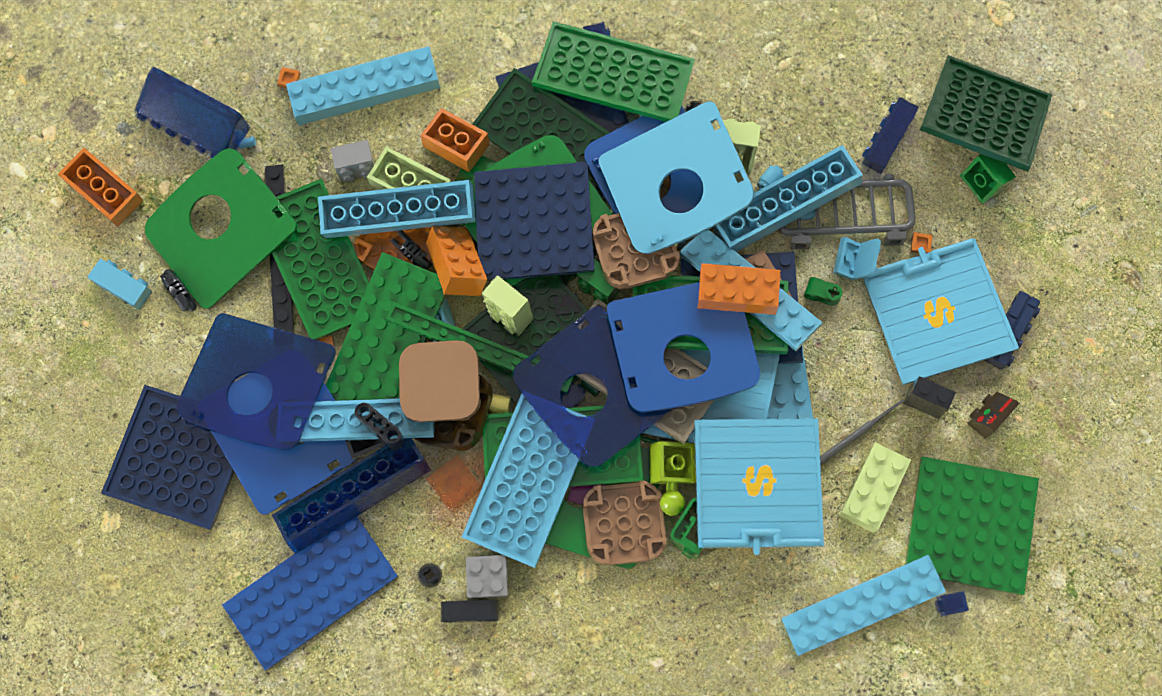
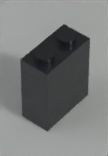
(929, 397)

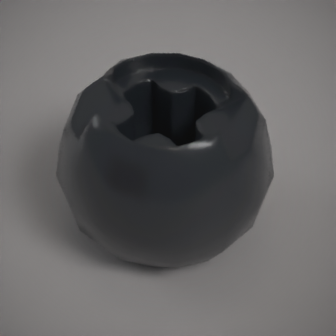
(434, 581)

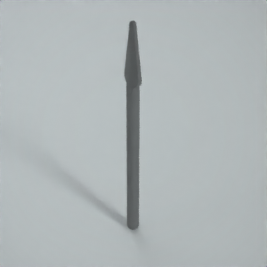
(854, 435)

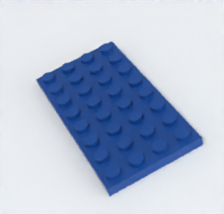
(309, 592)

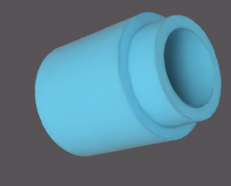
(771, 175)

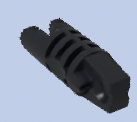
(411, 251)
(178, 291)

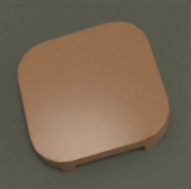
(622, 263)
(439, 381)
(624, 523)

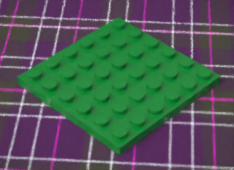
(973, 524)

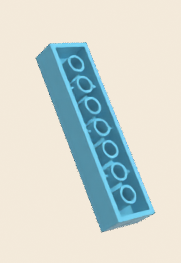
(363, 86)
(791, 198)
(396, 209)

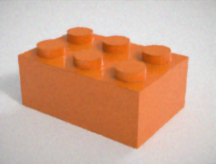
(455, 139)

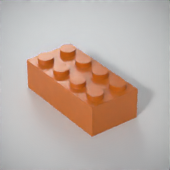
(100, 187)
(456, 261)
(739, 289)

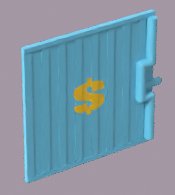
(939, 311)
(758, 483)

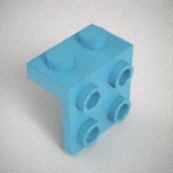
(856, 259)

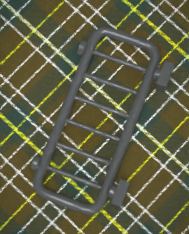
(895, 233)

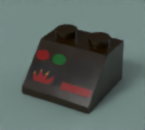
(992, 413)

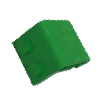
(681, 531)

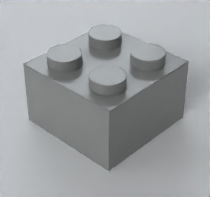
(353, 160)
(487, 577)

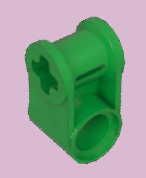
(821, 291)

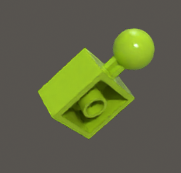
(672, 465)

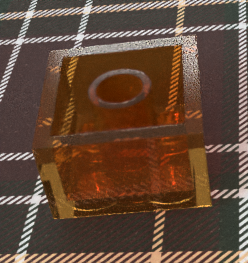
(454, 483)

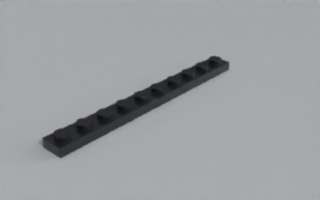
(281, 298)

